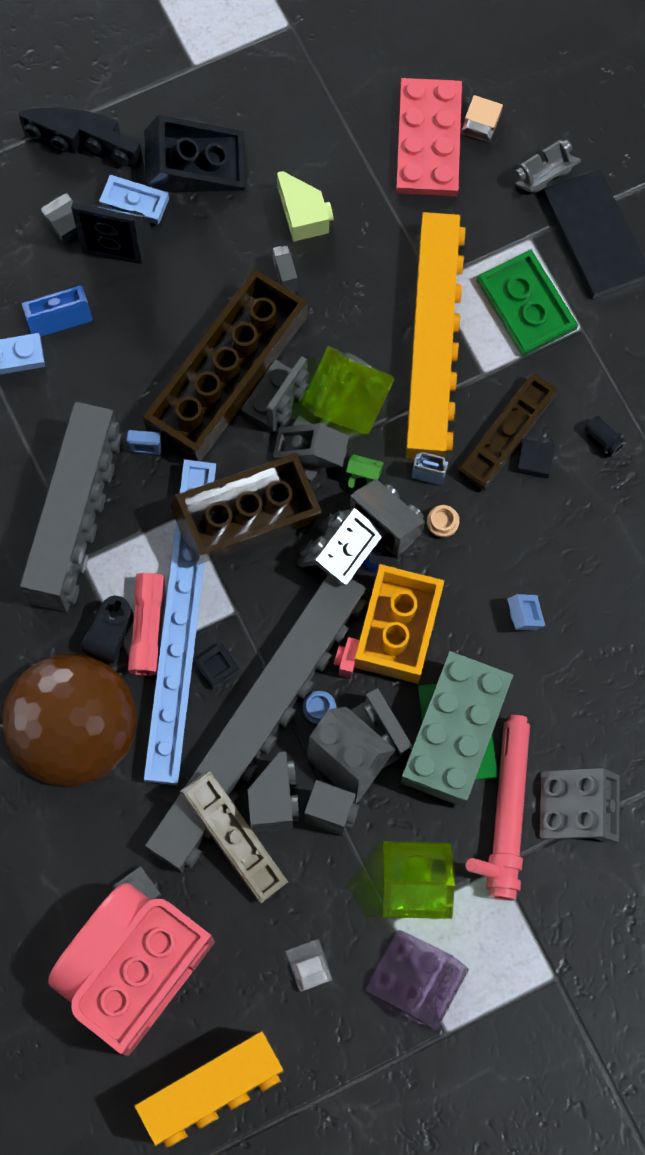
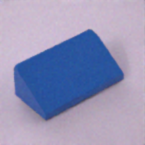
(57, 311)

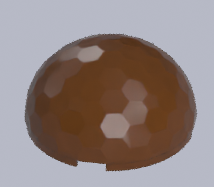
(69, 720)

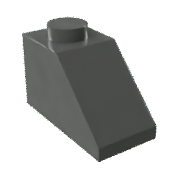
(314, 445)

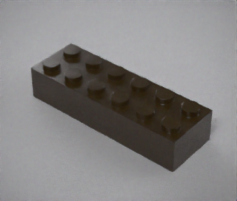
(226, 366)

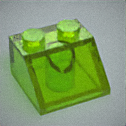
(417, 880)

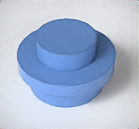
(317, 705)

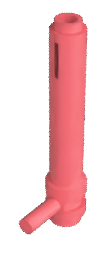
(505, 859)

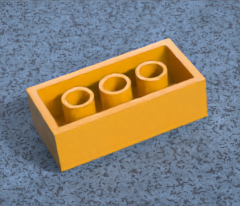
(209, 1089)

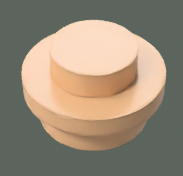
(443, 521)

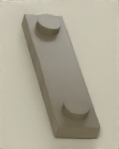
(234, 836)

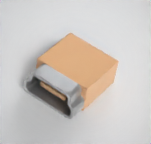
(481, 118)

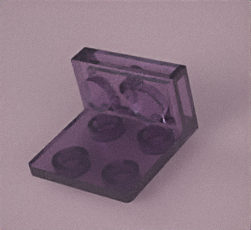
(418, 979)

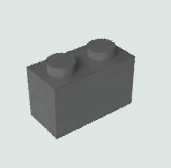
(331, 808)

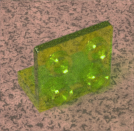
(347, 391)

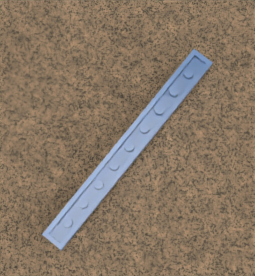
(176, 648)

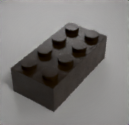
(245, 509)

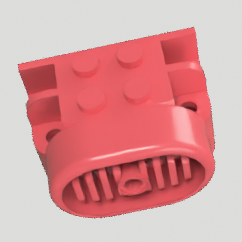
(128, 965)

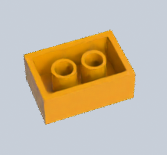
(398, 624)

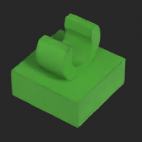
(364, 468)

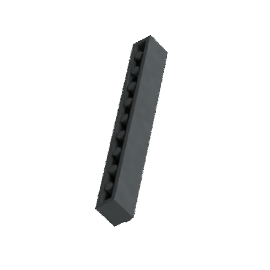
(262, 713)

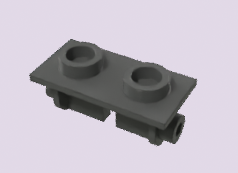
(535, 174)

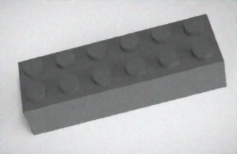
(71, 508)

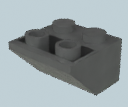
(270, 800)

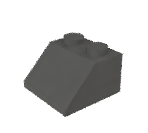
(388, 513)
(347, 751)

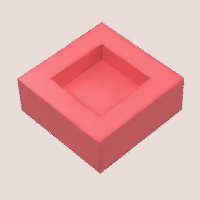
(346, 658)

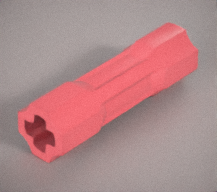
(148, 602)

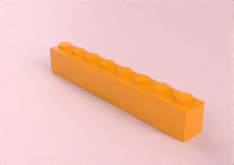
(434, 335)

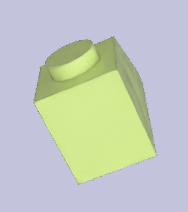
(303, 207)

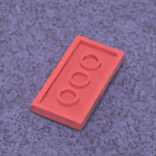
(429, 137)

